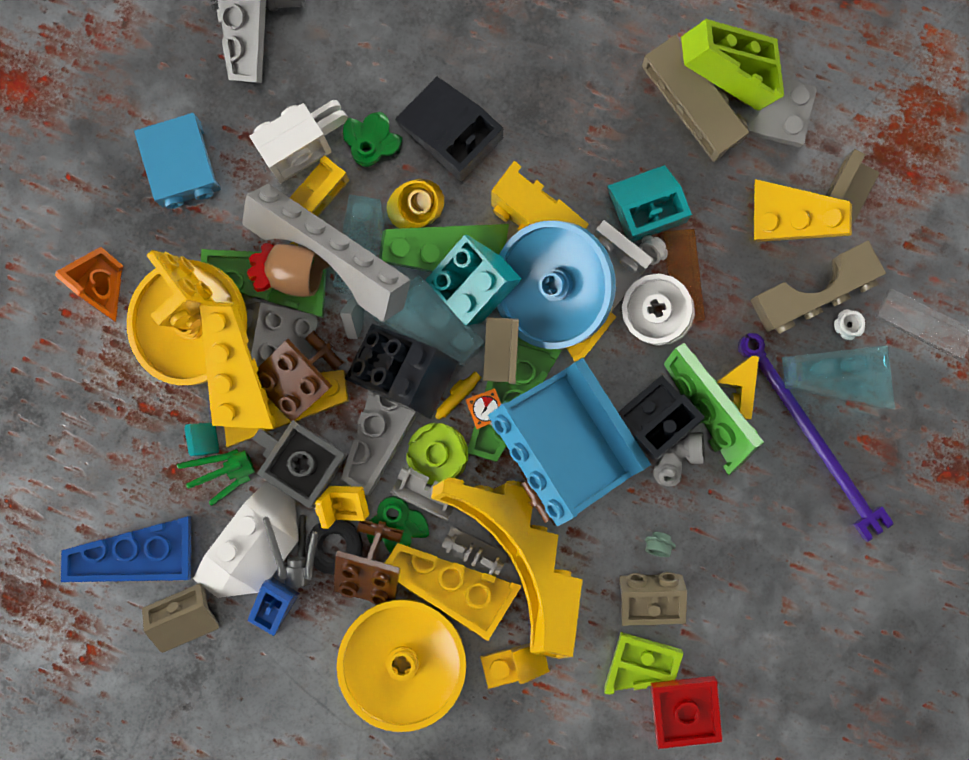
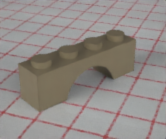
(850, 271)

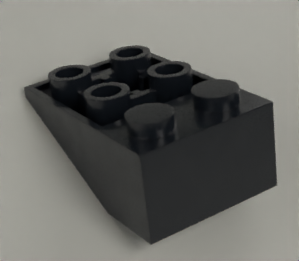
(451, 127)
(402, 370)

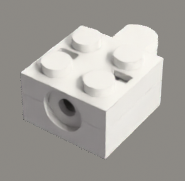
(297, 138)

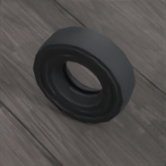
(347, 531)

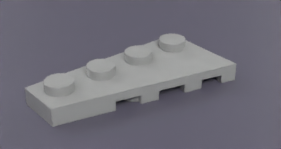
(243, 38)
(377, 440)

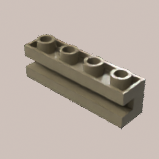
(695, 100)

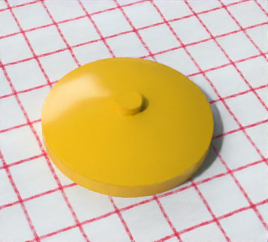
(171, 352)
(401, 665)

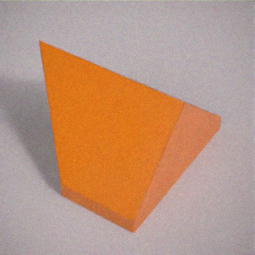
(95, 280)

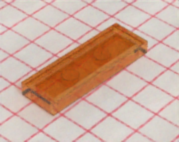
(684, 265)

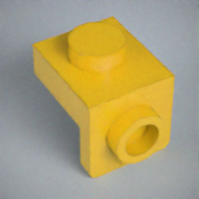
(341, 504)

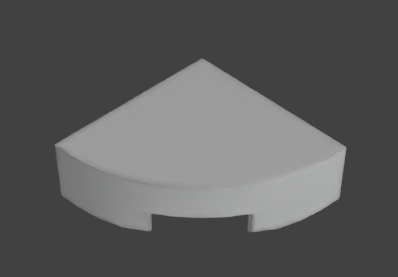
(352, 318)

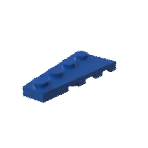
(140, 555)

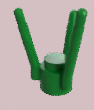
(238, 466)

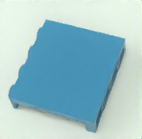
(569, 441)

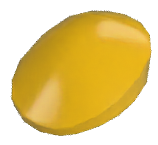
(415, 204)

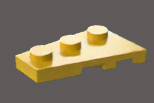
(798, 214)

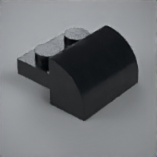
(660, 418)

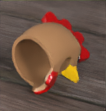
(286, 269)

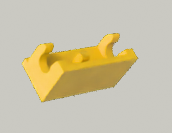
(320, 186)

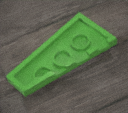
(428, 246)
(236, 265)
(531, 370)
(725, 423)

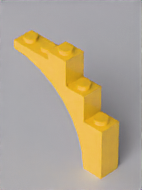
(550, 592)

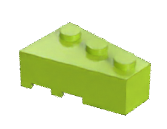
(736, 61)

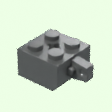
(282, 466)

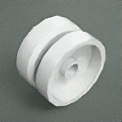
(648, 294)

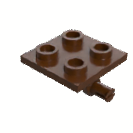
(292, 379)
(367, 577)

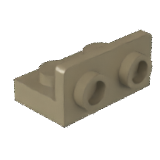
(653, 599)

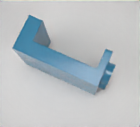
(177, 161)

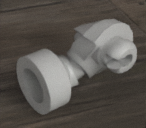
(669, 467)

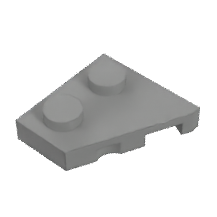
(787, 117)

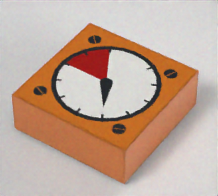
(481, 406)

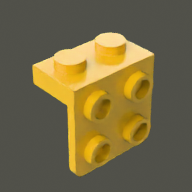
(183, 307)

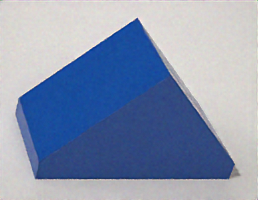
(272, 605)

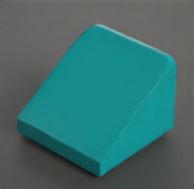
(201, 439)

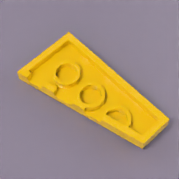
(459, 592)

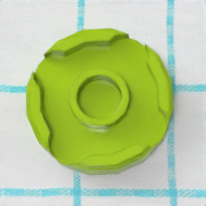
(437, 452)

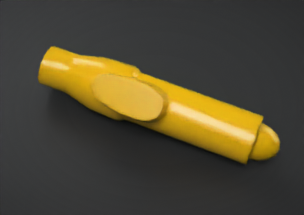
(458, 393)

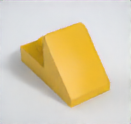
(744, 381)
(513, 666)

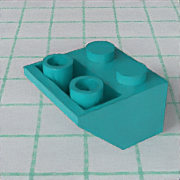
(649, 203)
(472, 280)

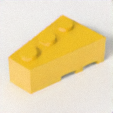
(527, 203)

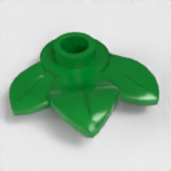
(372, 135)
(409, 520)

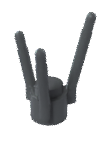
(298, 569)

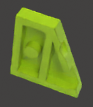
(641, 662)

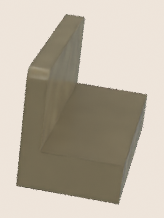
(853, 182)
(501, 349)
(179, 618)

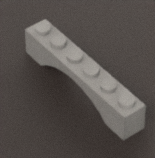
(371, 280)

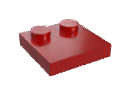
(686, 712)

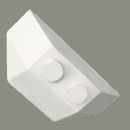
(242, 553)

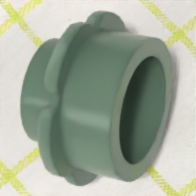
(659, 544)

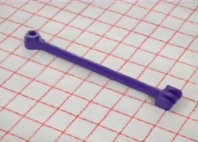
(868, 516)

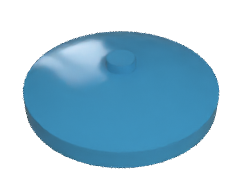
(563, 286)

